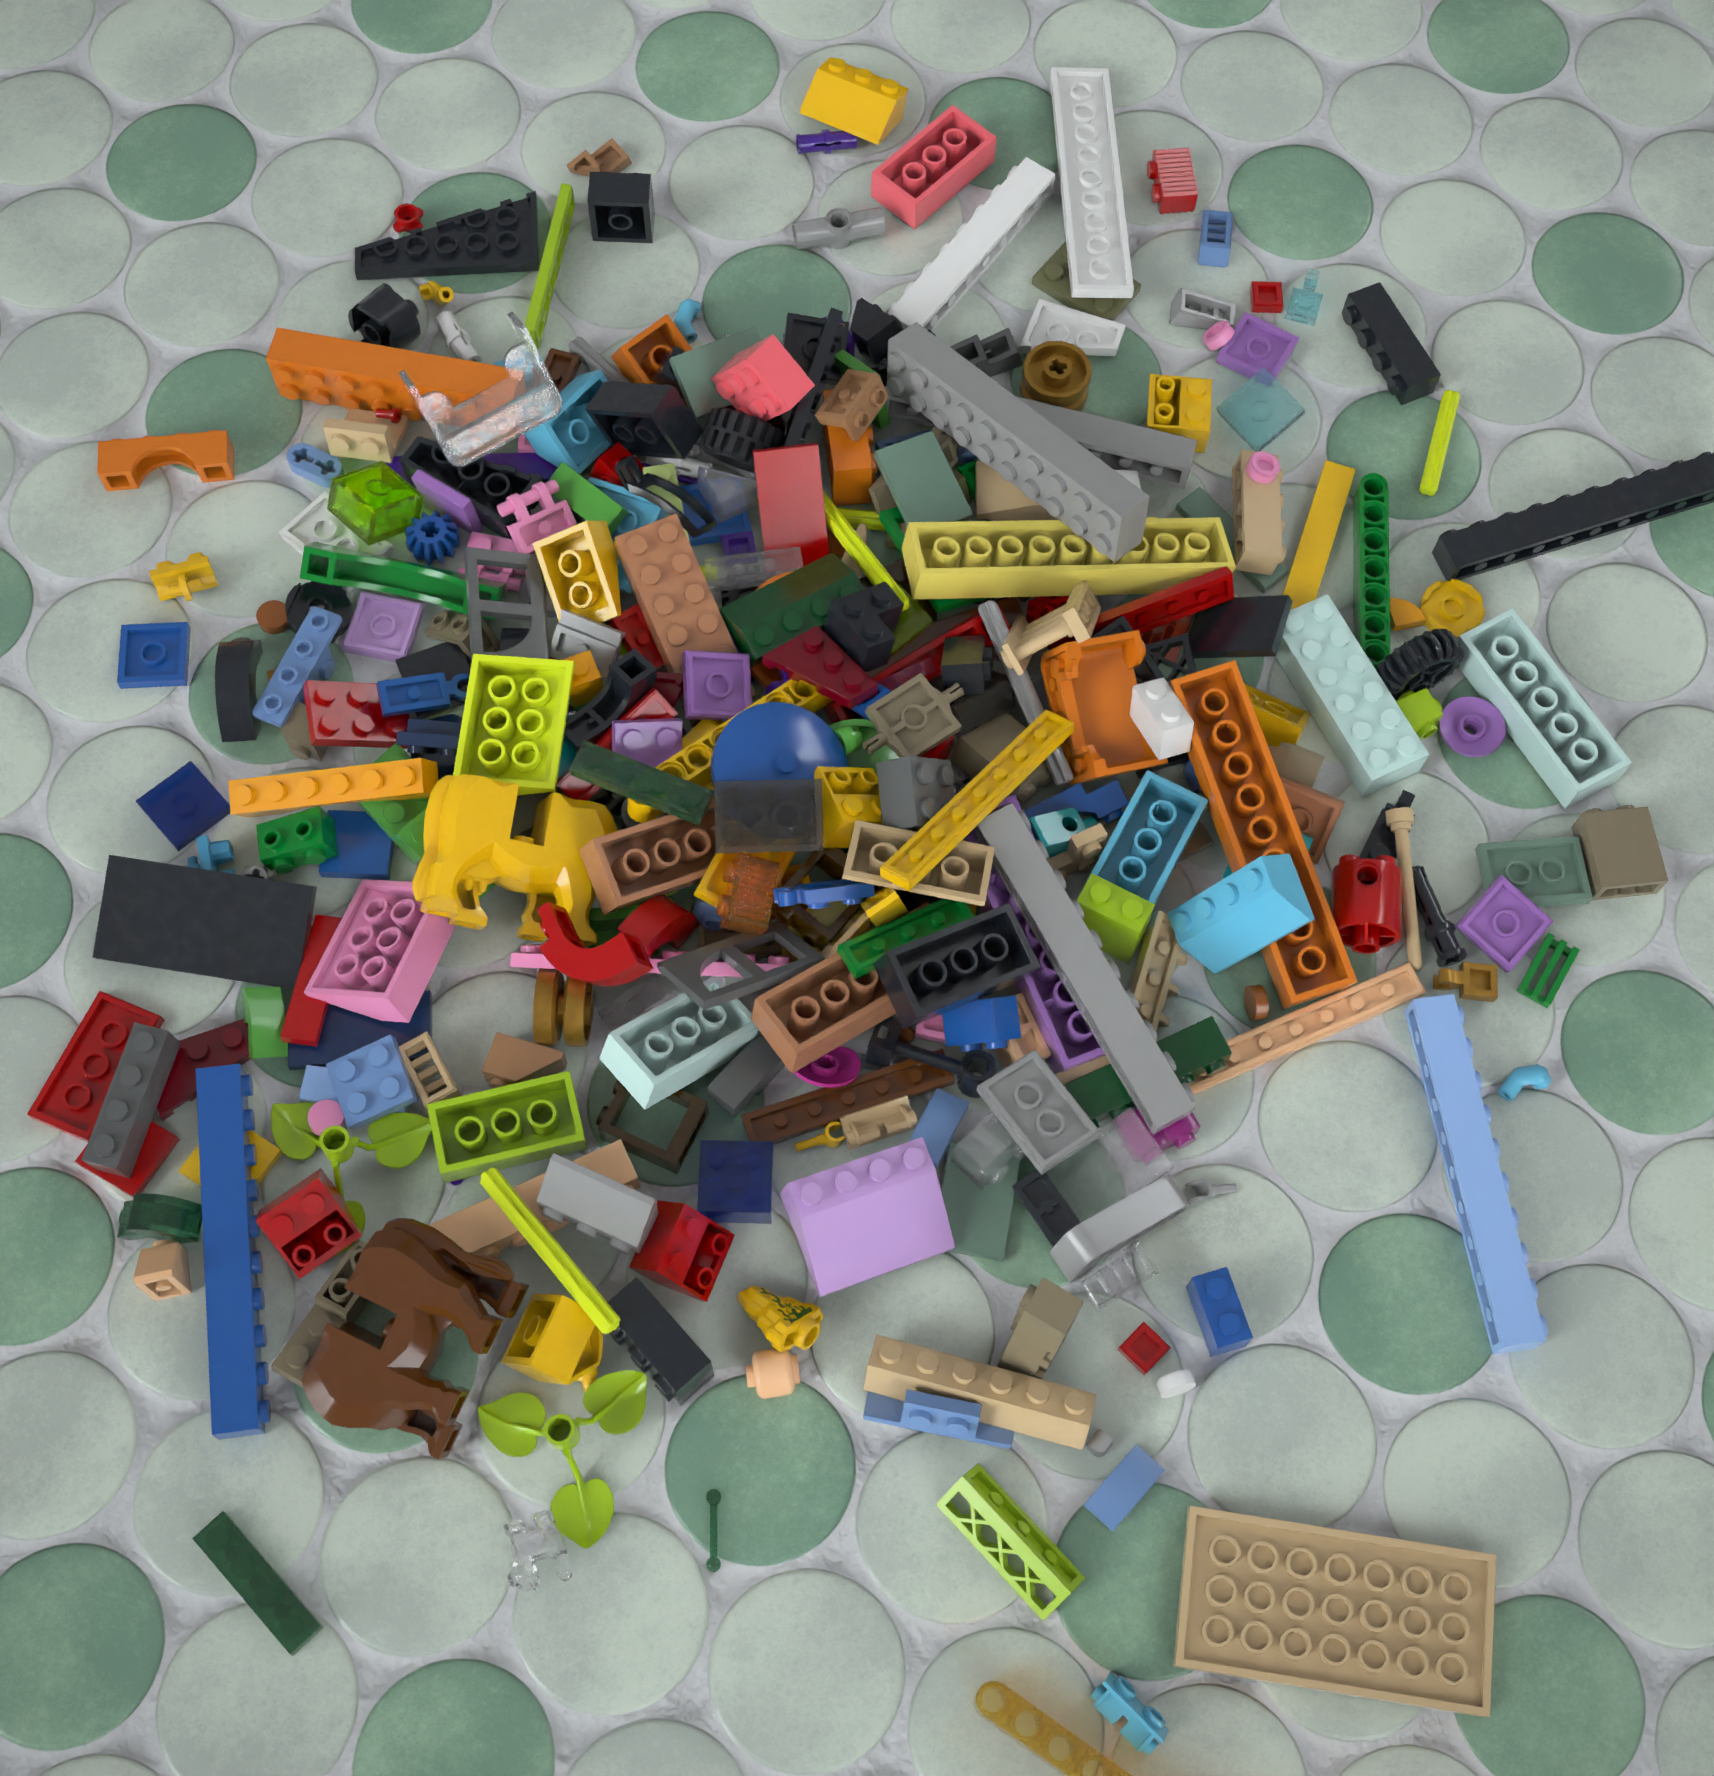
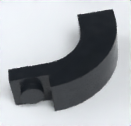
(236, 688)

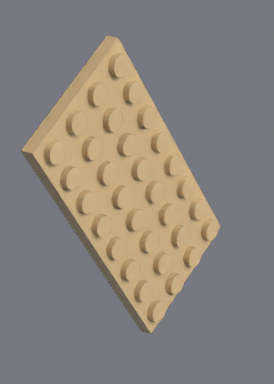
(1336, 1611)

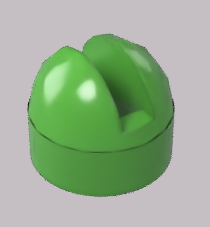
(850, 738)

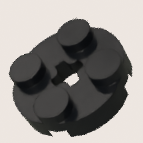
(312, 594)

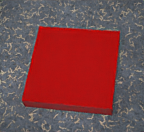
(152, 1155)

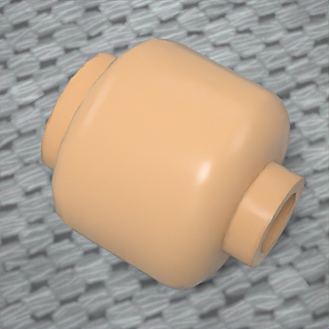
(773, 1373)

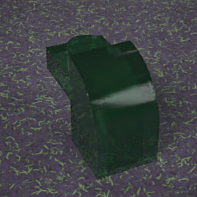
(160, 1218)

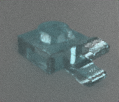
(1305, 302)

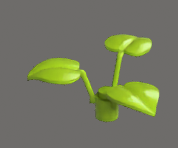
(395, 1138)
(517, 1419)

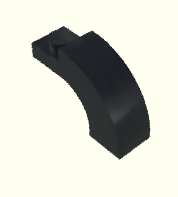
(625, 685)

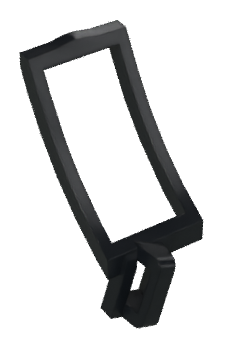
(643, 481)

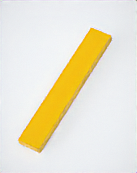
(1318, 533)

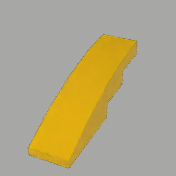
(884, 907)

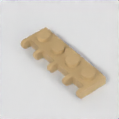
(1155, 970)

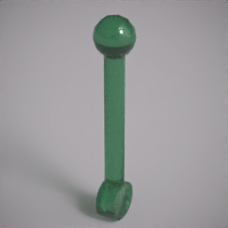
(713, 1498)

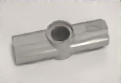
(838, 228)

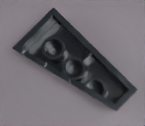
(481, 481)

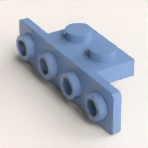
(304, 660)
(936, 1416)

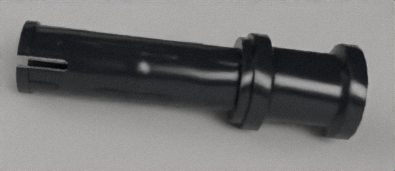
(1439, 930)

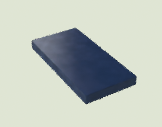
(349, 1031)

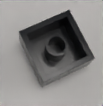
(621, 207)

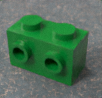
(297, 840)

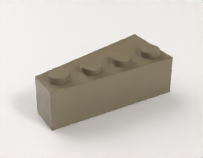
(1040, 1328)

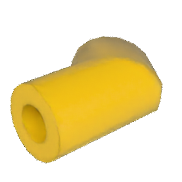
(433, 290)

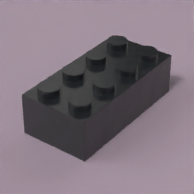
(956, 965)

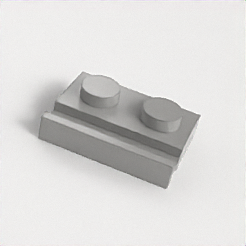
(580, 634)

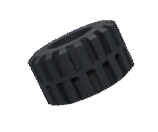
(734, 434)

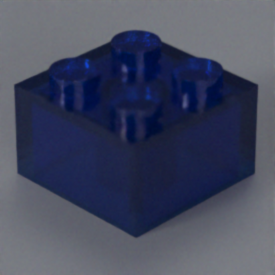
(736, 1181)

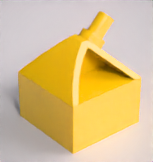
(555, 1342)

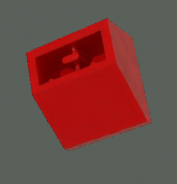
(309, 1223)
(683, 1250)

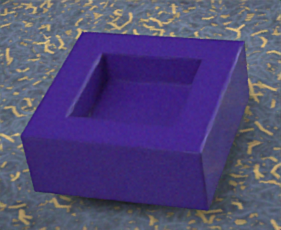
(738, 543)

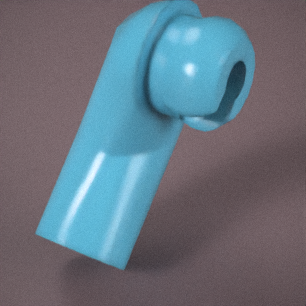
(687, 310)
(1522, 1076)

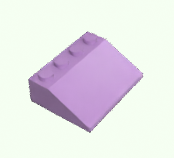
(869, 1216)

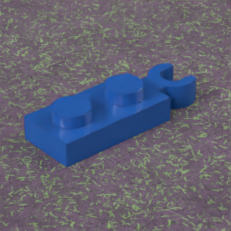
(419, 693)
(819, 894)

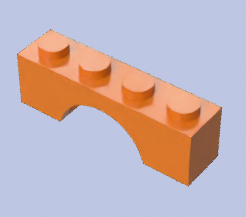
(128, 461)

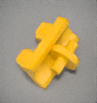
(184, 577)

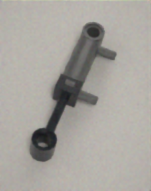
(884, 1041)

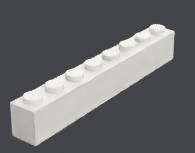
(974, 246)

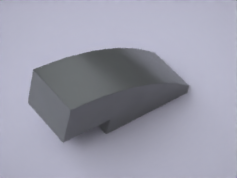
(992, 354)
(745, 1076)

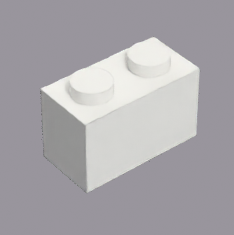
(1161, 718)

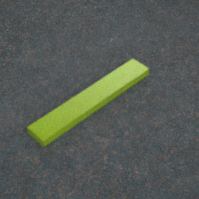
(550, 263)

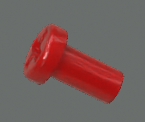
(393, 414)

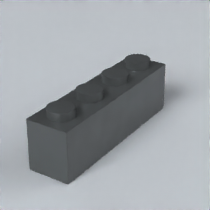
(131, 1100)

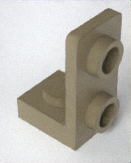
(454, 628)

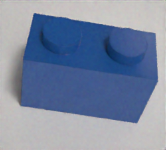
(982, 1021)
(1219, 1311)

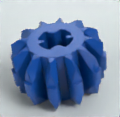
(432, 537)

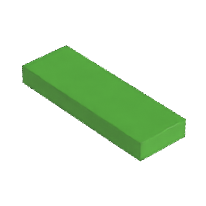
(586, 498)

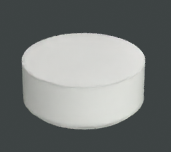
(1175, 1383)

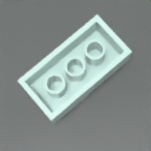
(676, 1045)

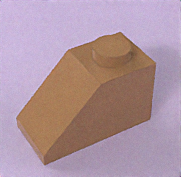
(519, 1060)

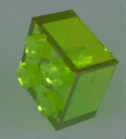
(374, 502)

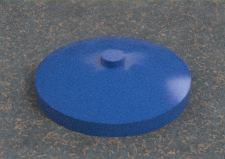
(775, 743)

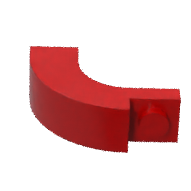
(659, 922)
(610, 964)

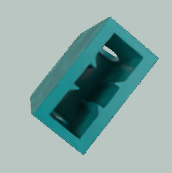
(1057, 827)

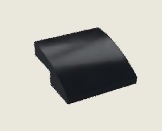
(436, 659)

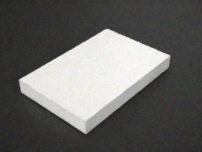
(321, 526)

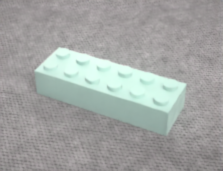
(1348, 698)
(1541, 709)

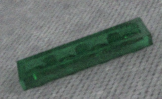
(641, 782)
(258, 1583)

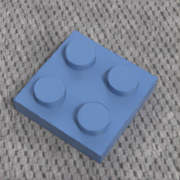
(371, 1082)

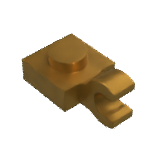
(1473, 980)

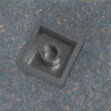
(913, 790)

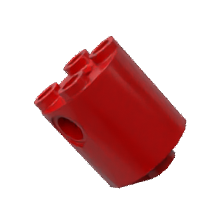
(1367, 902)

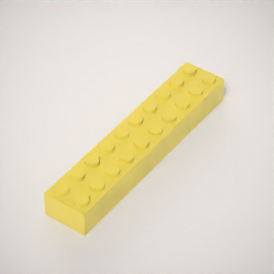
(1050, 559)

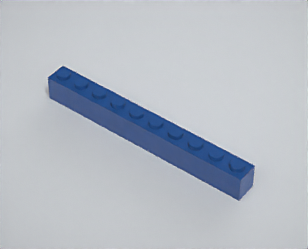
(231, 1253)

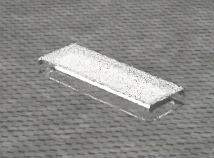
(750, 568)

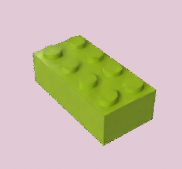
(506, 1126)

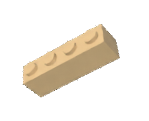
(1256, 520)

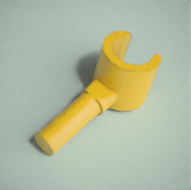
(821, 1139)

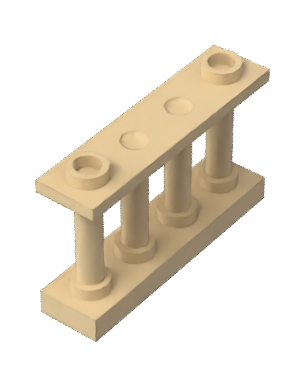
(1073, 619)

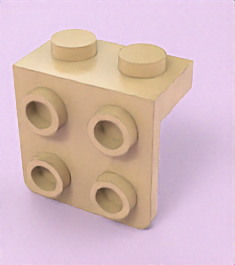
(364, 436)

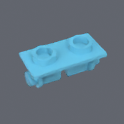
(1142, 1722)

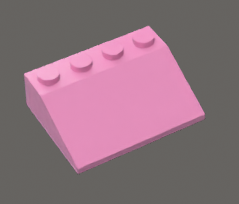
(381, 953)

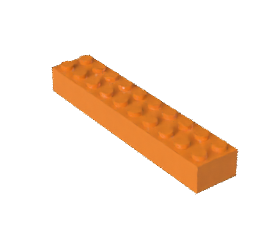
(1258, 821)

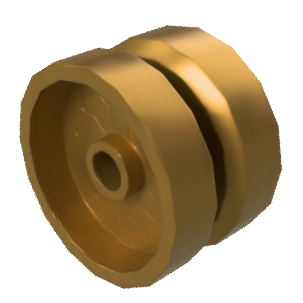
(1056, 375)
(561, 1007)

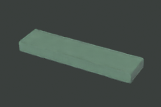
(1201, 505)

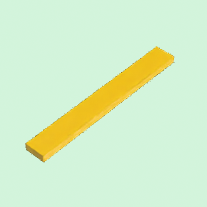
(976, 800)

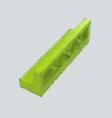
(1015, 1535)

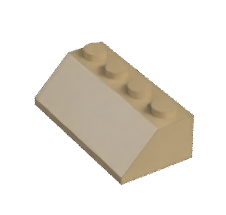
(958, 877)

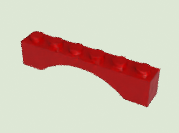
(934, 649)

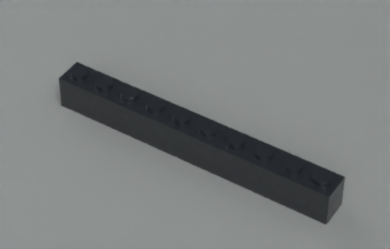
(1576, 518)

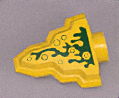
(782, 1319)

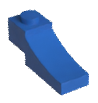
(1099, 804)

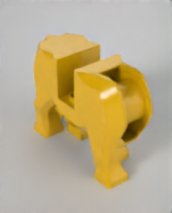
(471, 847)

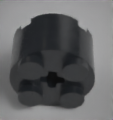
(385, 318)

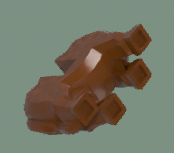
(387, 1379)

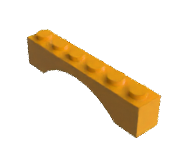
(332, 786)

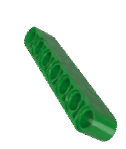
(1374, 562)

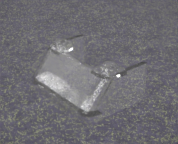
(496, 413)

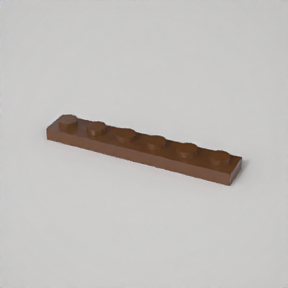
(827, 1104)

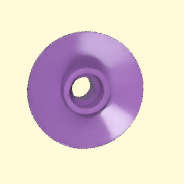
(1480, 718)

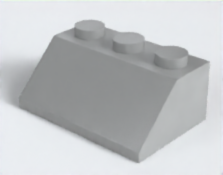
(596, 1205)

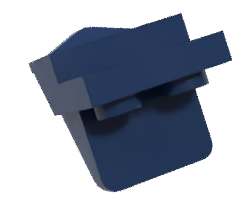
(433, 740)

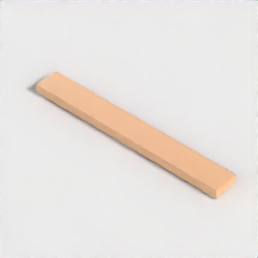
(1316, 1023)

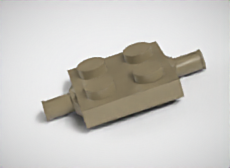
(913, 718)

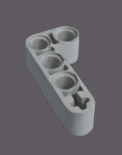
(1118, 1226)

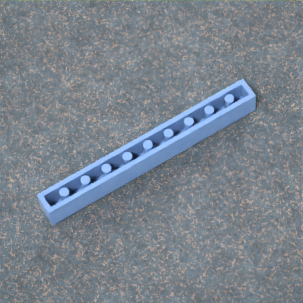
(1475, 1175)

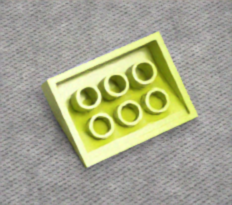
(515, 720)

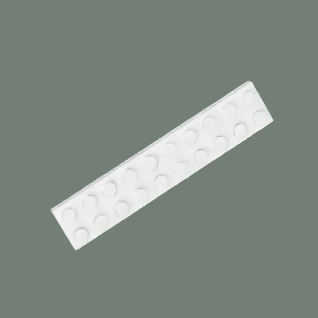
(1090, 184)

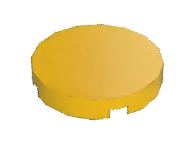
(1452, 607)

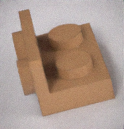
(853, 402)

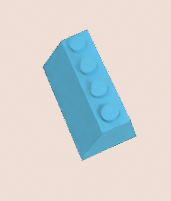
(1242, 913)

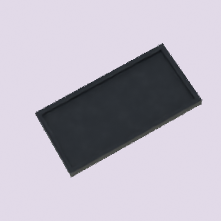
(204, 922)

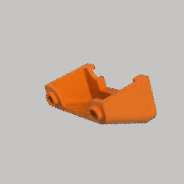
(1094, 690)

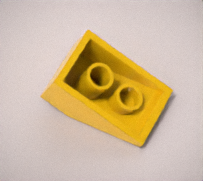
(581, 571)

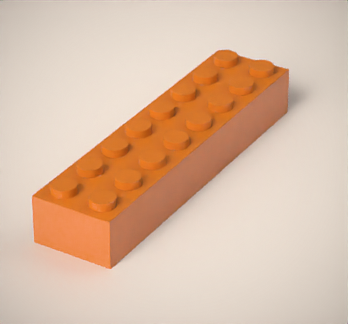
(367, 374)

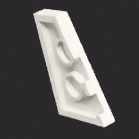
(1086, 331)

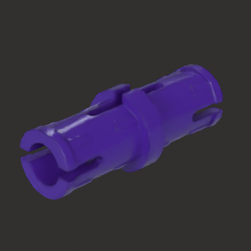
(825, 141)

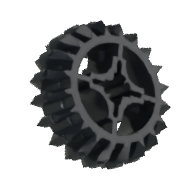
(1421, 662)

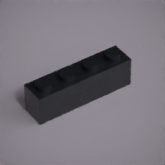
(1390, 343)

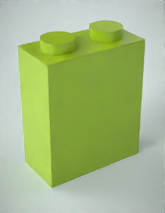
(1115, 915)

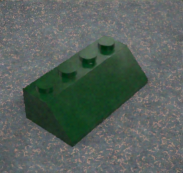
(788, 606)

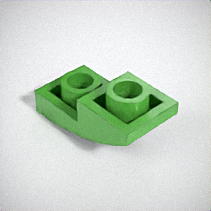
(265, 1021)

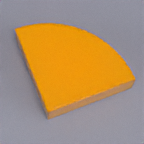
(1404, 615)

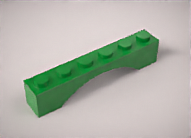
(373, 572)

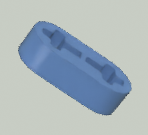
(317, 463)

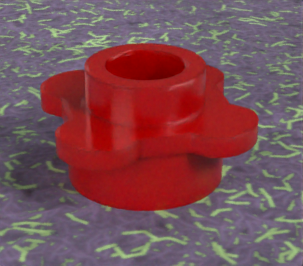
(407, 218)

